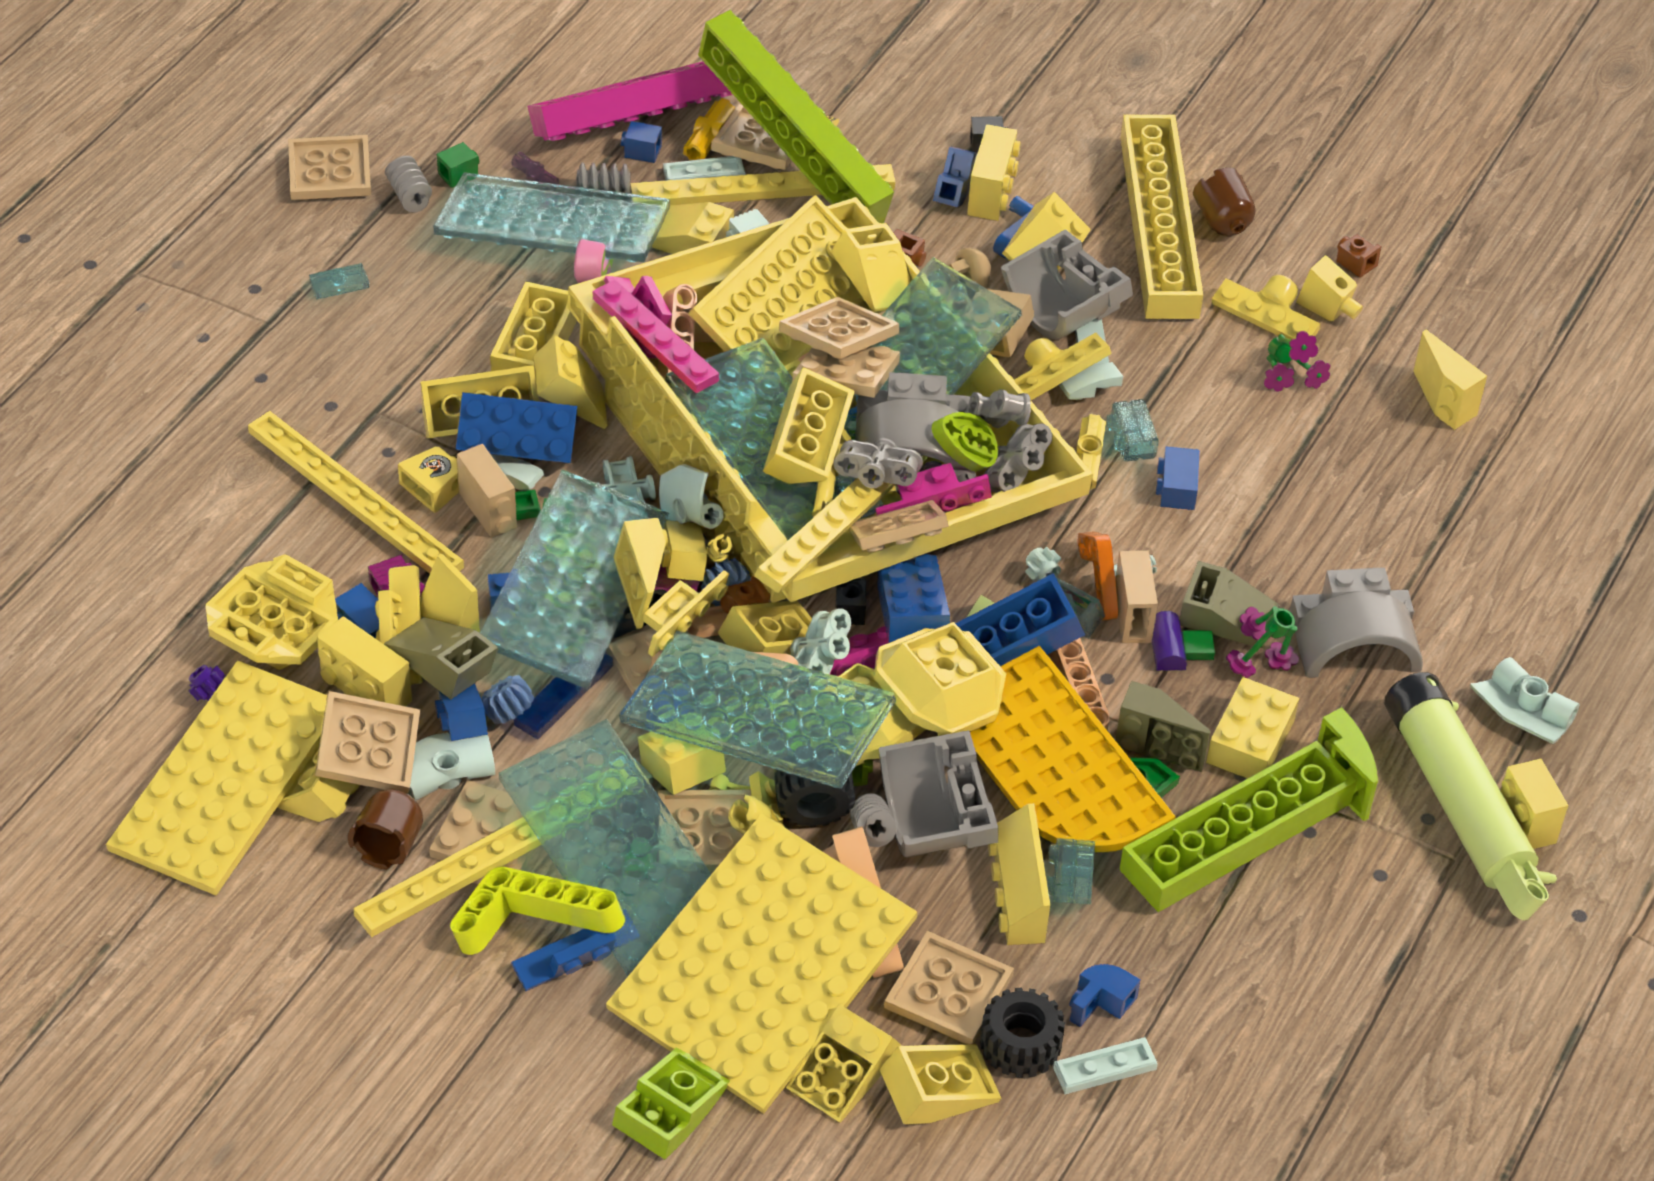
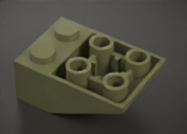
(1217, 601)
(445, 654)
(1161, 728)

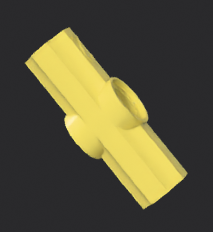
(1091, 444)

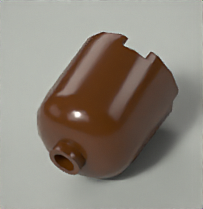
(1225, 202)
(386, 828)

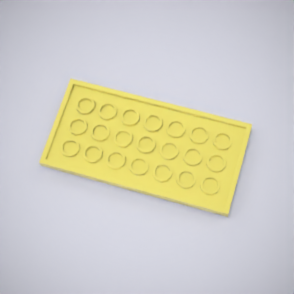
(778, 281)
(223, 779)

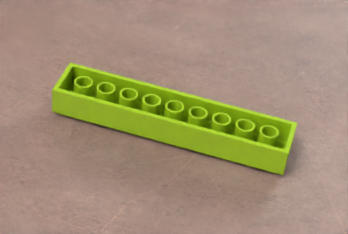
(791, 116)

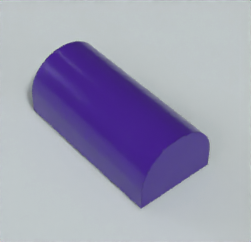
(1168, 642)

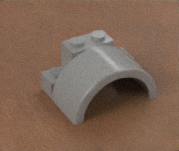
(1070, 303)
(907, 413)
(1353, 612)
(926, 808)

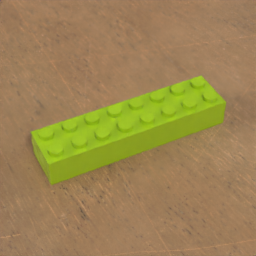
(1237, 826)

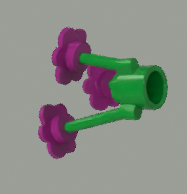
(1299, 349)
(1262, 626)

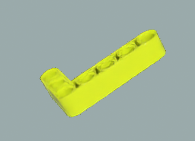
(534, 895)

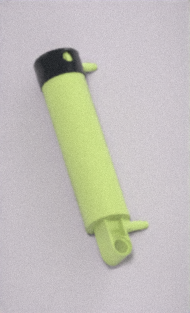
(1468, 792)

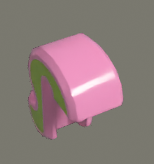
(591, 261)

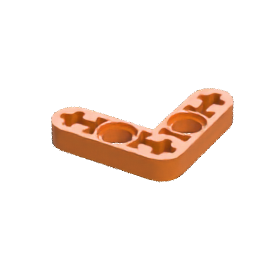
(1098, 549)

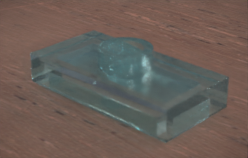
(339, 281)

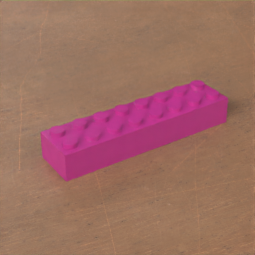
(625, 101)

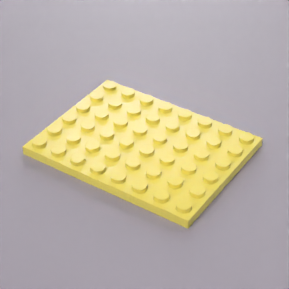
(762, 960)

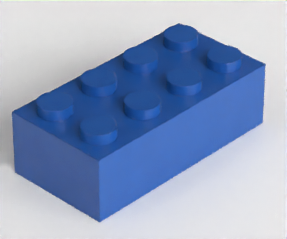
(517, 427)
(912, 597)
(1024, 621)

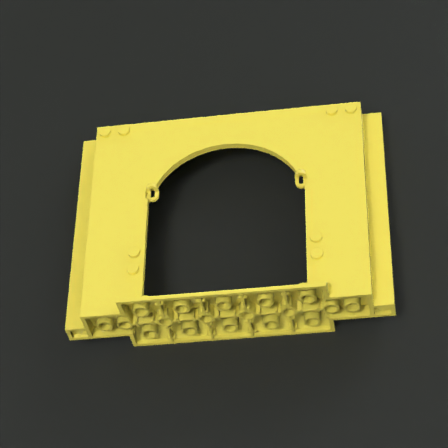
(673, 437)

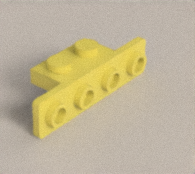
(399, 606)
(678, 609)

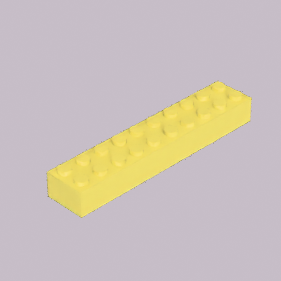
(1161, 217)

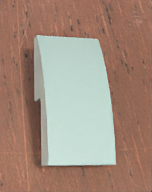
(1096, 376)
(519, 472)

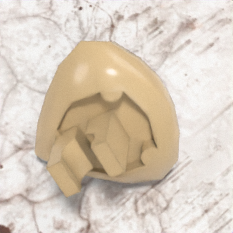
(973, 265)

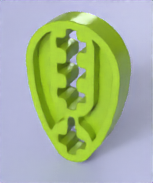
(954, 435)

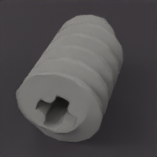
(603, 178)
(409, 183)
(875, 818)

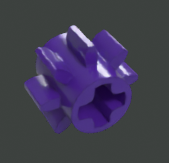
(205, 682)

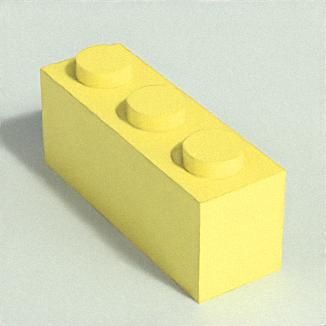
(685, 551)

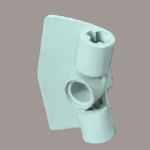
(684, 497)
(1526, 701)
(444, 762)

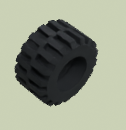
(810, 801)
(1018, 1053)

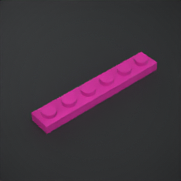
(656, 336)

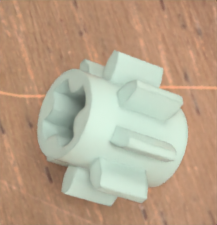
(1042, 563)

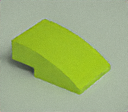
(1351, 750)
(669, 1102)

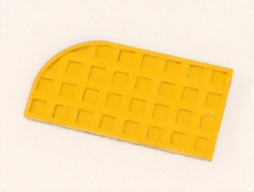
(1064, 761)

